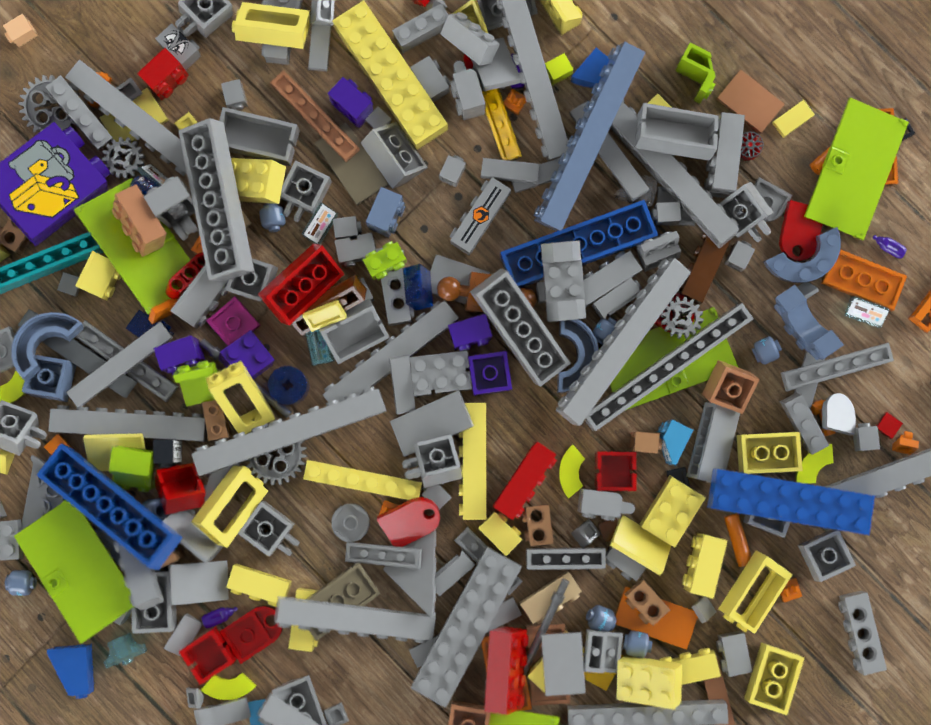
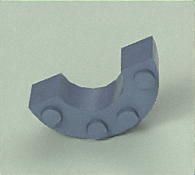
(822, 261)
(803, 326)
(36, 331)
(585, 345)

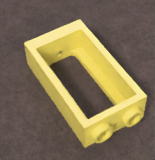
(271, 25)
(236, 374)
(220, 497)
(763, 599)

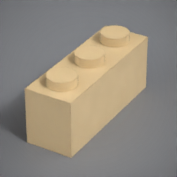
(537, 603)

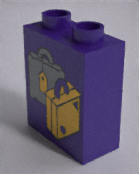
(48, 181)

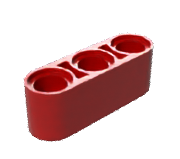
(181, 280)

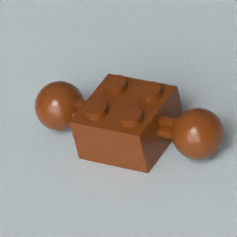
(450, 289)

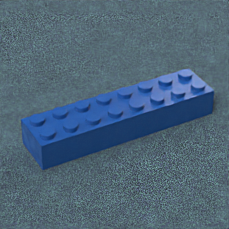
(597, 238)
(791, 501)
(109, 507)

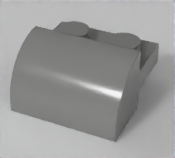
(655, 250)
(602, 651)

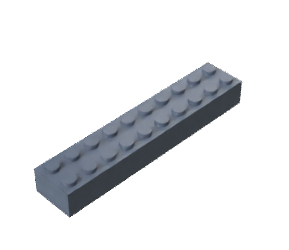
(589, 136)

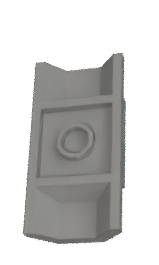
(563, 281)

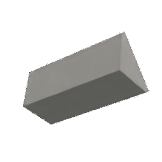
(301, 696)

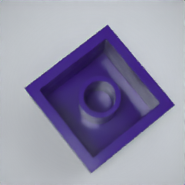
(351, 102)
(470, 332)
(250, 352)
(179, 353)
(490, 373)

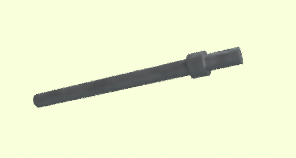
(214, 353)
(557, 598)

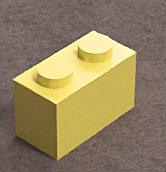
(500, 532)

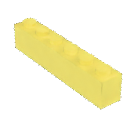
(474, 465)
(362, 480)

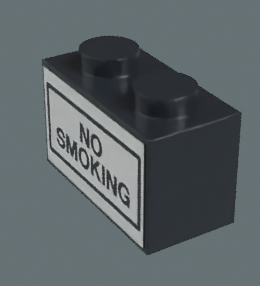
(167, 452)

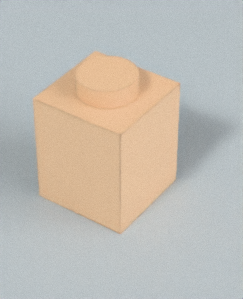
(19, 30)

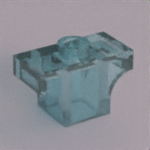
(123, 650)

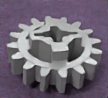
(116, 160)
(685, 324)

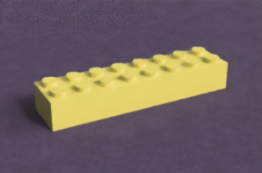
(390, 75)

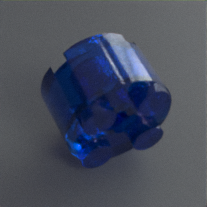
(282, 376)

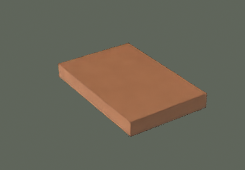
(750, 99)

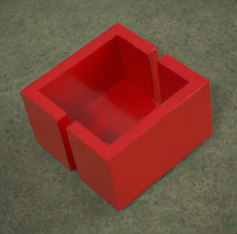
(163, 74)
(615, 471)
(179, 488)
(208, 654)

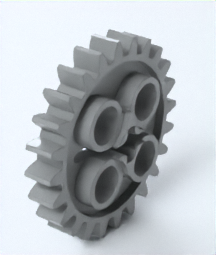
(30, 105)
(291, 459)

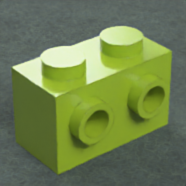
(385, 260)

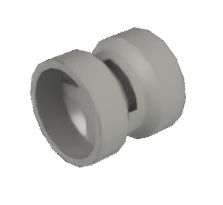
(185, 227)

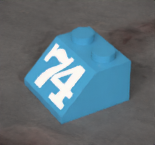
(674, 440)

